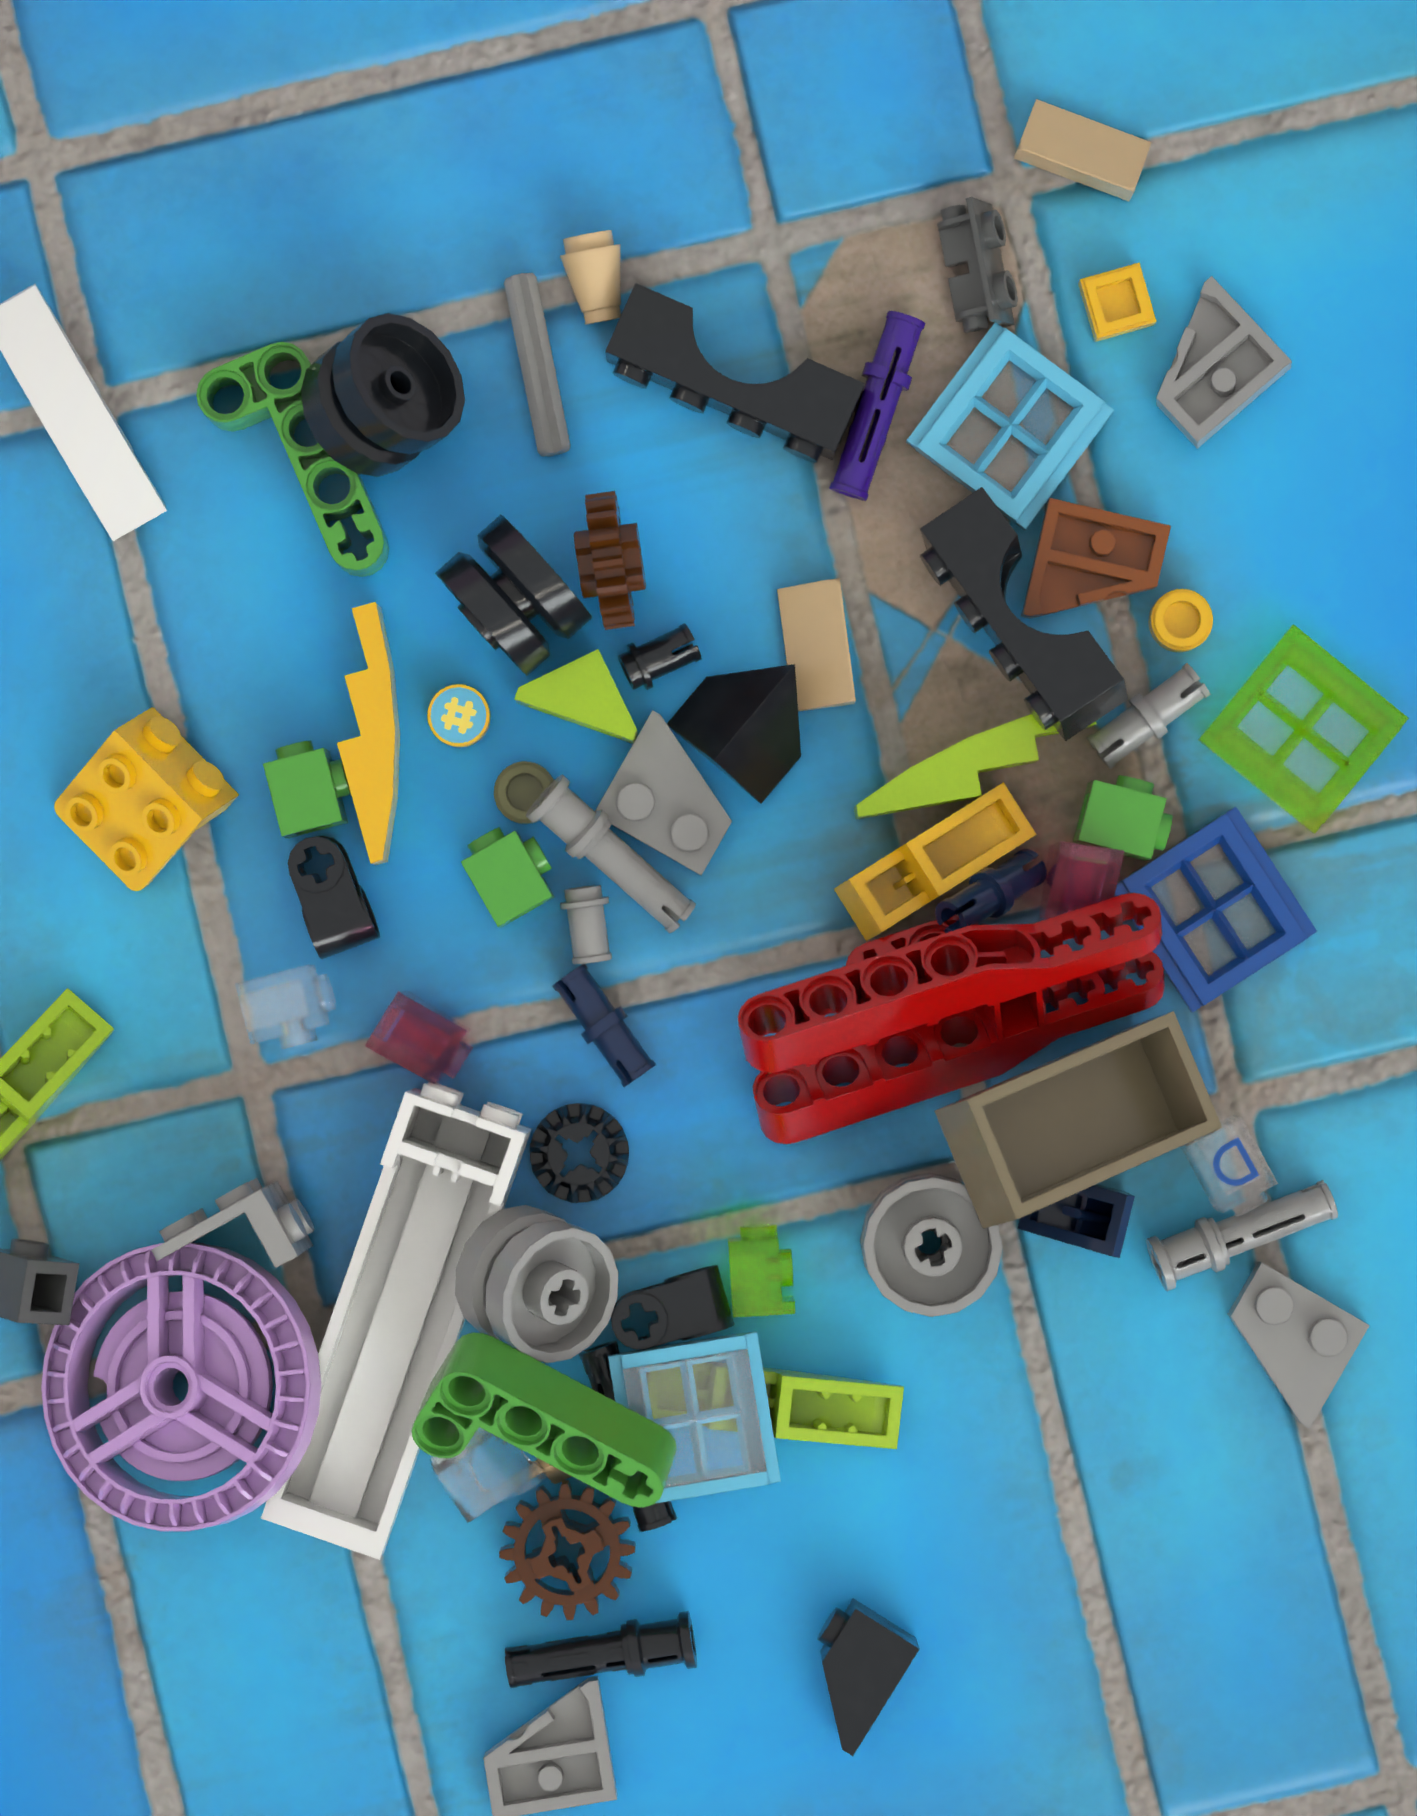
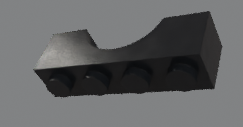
(659, 346)
(1065, 674)

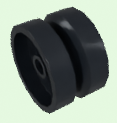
(382, 395)
(511, 597)

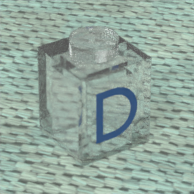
(1230, 1167)

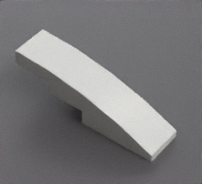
(76, 414)

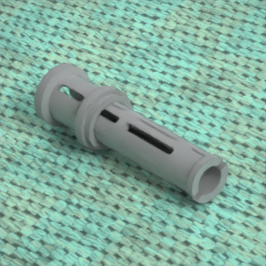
(589, 836)
(1213, 1243)

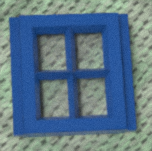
(1219, 909)

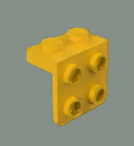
(143, 798)

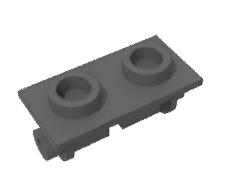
(977, 241)

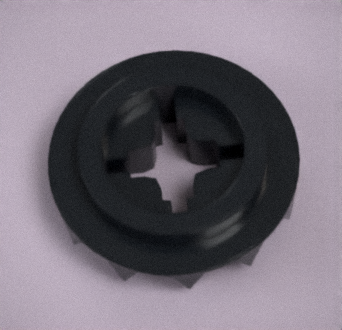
(609, 1150)

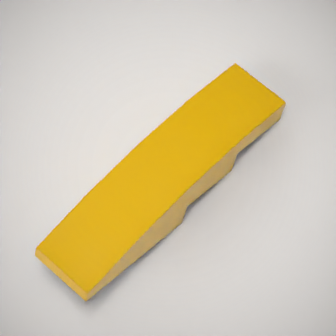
(373, 757)

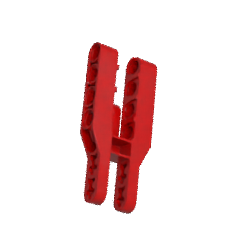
(924, 993)

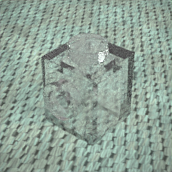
(286, 1006)

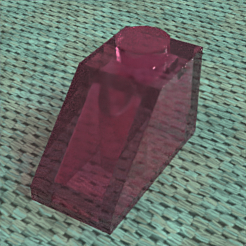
(1078, 877)
(421, 1038)

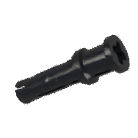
(629, 1649)

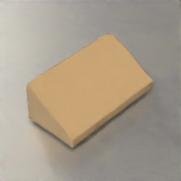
(1082, 150)
(817, 643)

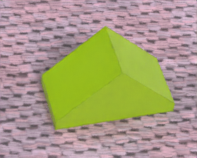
(582, 695)

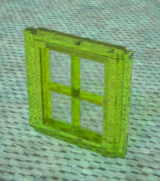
(1303, 729)

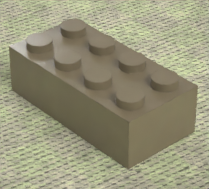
(1078, 1120)

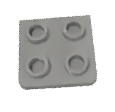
(277, 1222)

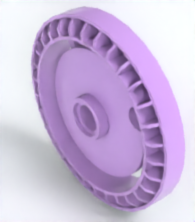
(226, 1387)

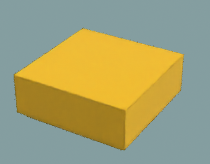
(1117, 302)

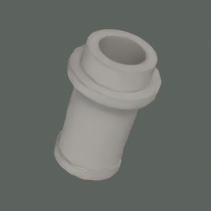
(587, 924)

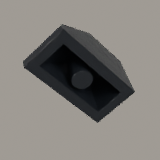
(862, 1667)

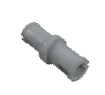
(1148, 716)

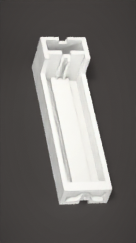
(397, 1315)

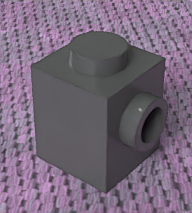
(35, 1284)

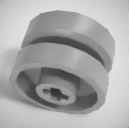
(935, 1281)
(537, 1283)

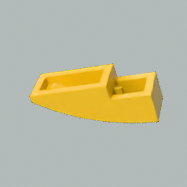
(935, 861)

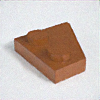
(1091, 558)

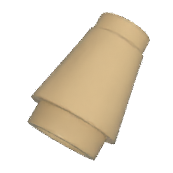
(594, 274)

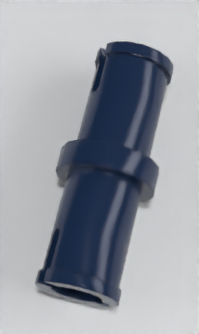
(992, 891)
(604, 1025)

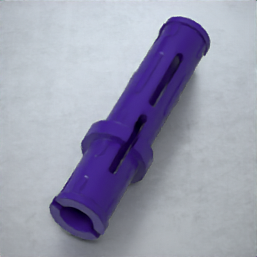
(899, 335)

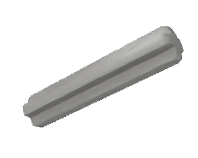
(537, 364)

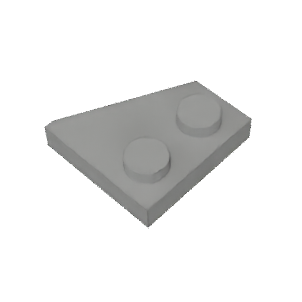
(1218, 366)
(665, 799)
(1296, 1338)
(554, 1758)

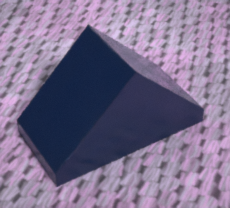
(1087, 1219)

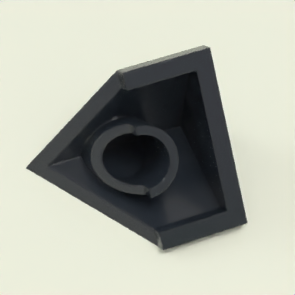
(745, 726)

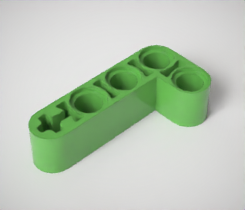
(309, 463)
(544, 1415)

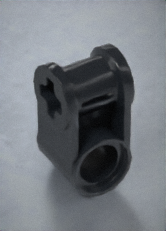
(335, 909)
(684, 1306)

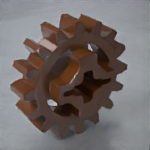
(609, 560)
(542, 1562)

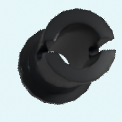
(656, 657)

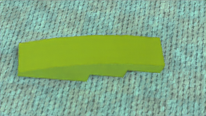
(954, 771)
(45, 1063)
(833, 1409)

